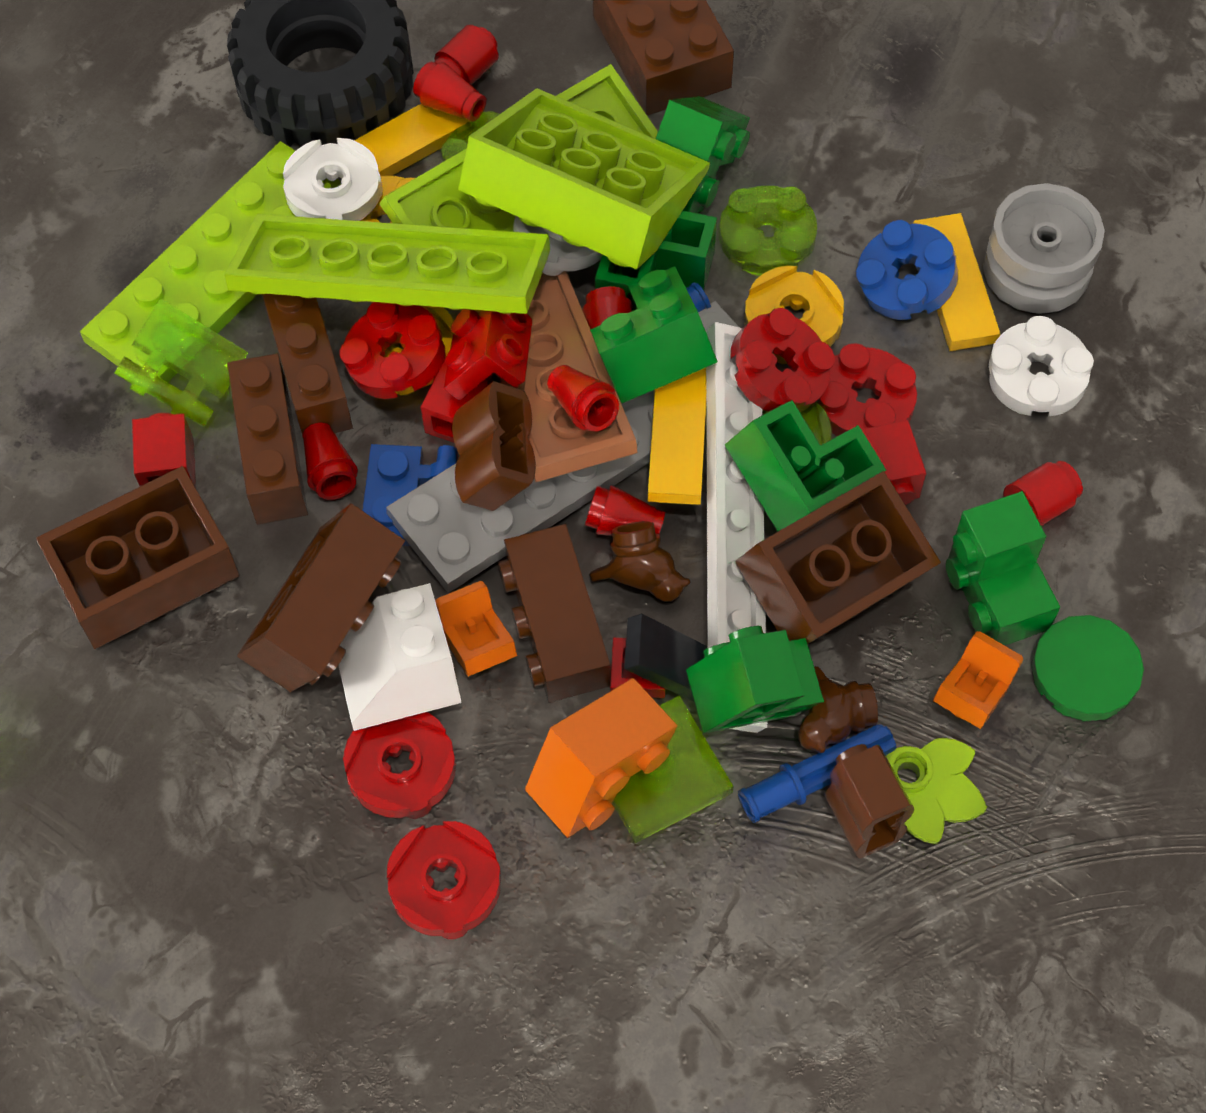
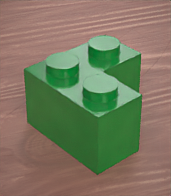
(707, 133)
(686, 246)
(656, 340)
(791, 468)
(999, 570)
(753, 680)

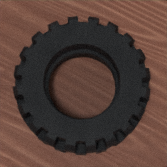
(325, 103)

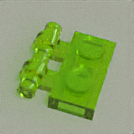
(187, 349)

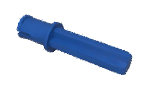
(807, 776)

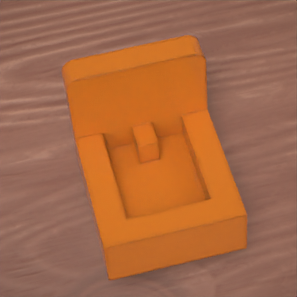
(474, 629)
(979, 680)

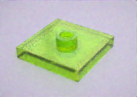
(679, 786)

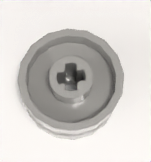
(1043, 248)

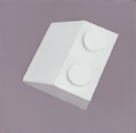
(398, 660)

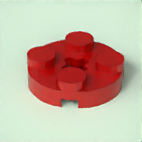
(379, 329)
(800, 347)
(870, 369)
(413, 790)
(452, 910)

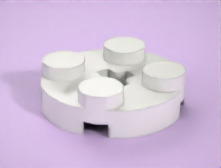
(315, 162)
(1045, 343)

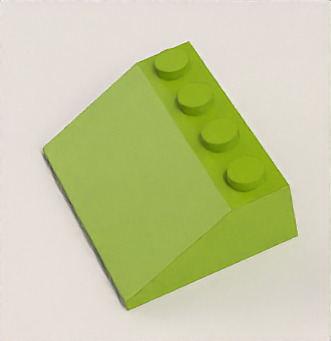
(581, 176)

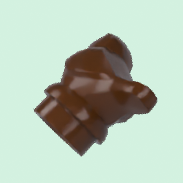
(642, 562)
(843, 711)

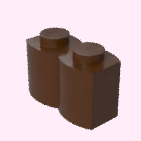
(493, 446)
(868, 799)

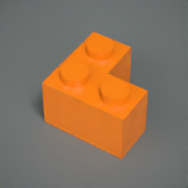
(595, 755)

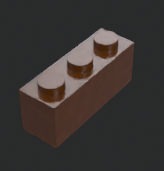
(308, 361)
(267, 439)
(555, 614)

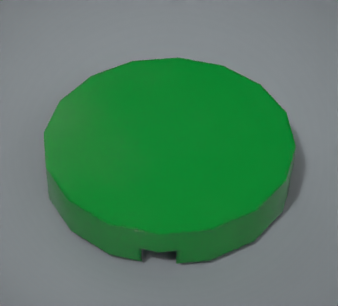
(1087, 667)

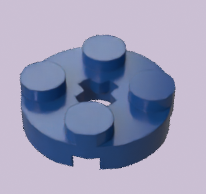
(903, 245)

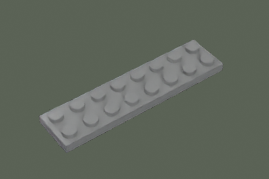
(465, 539)

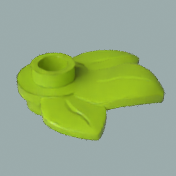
(940, 788)

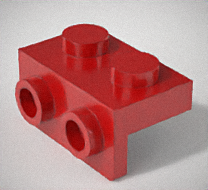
(487, 345)

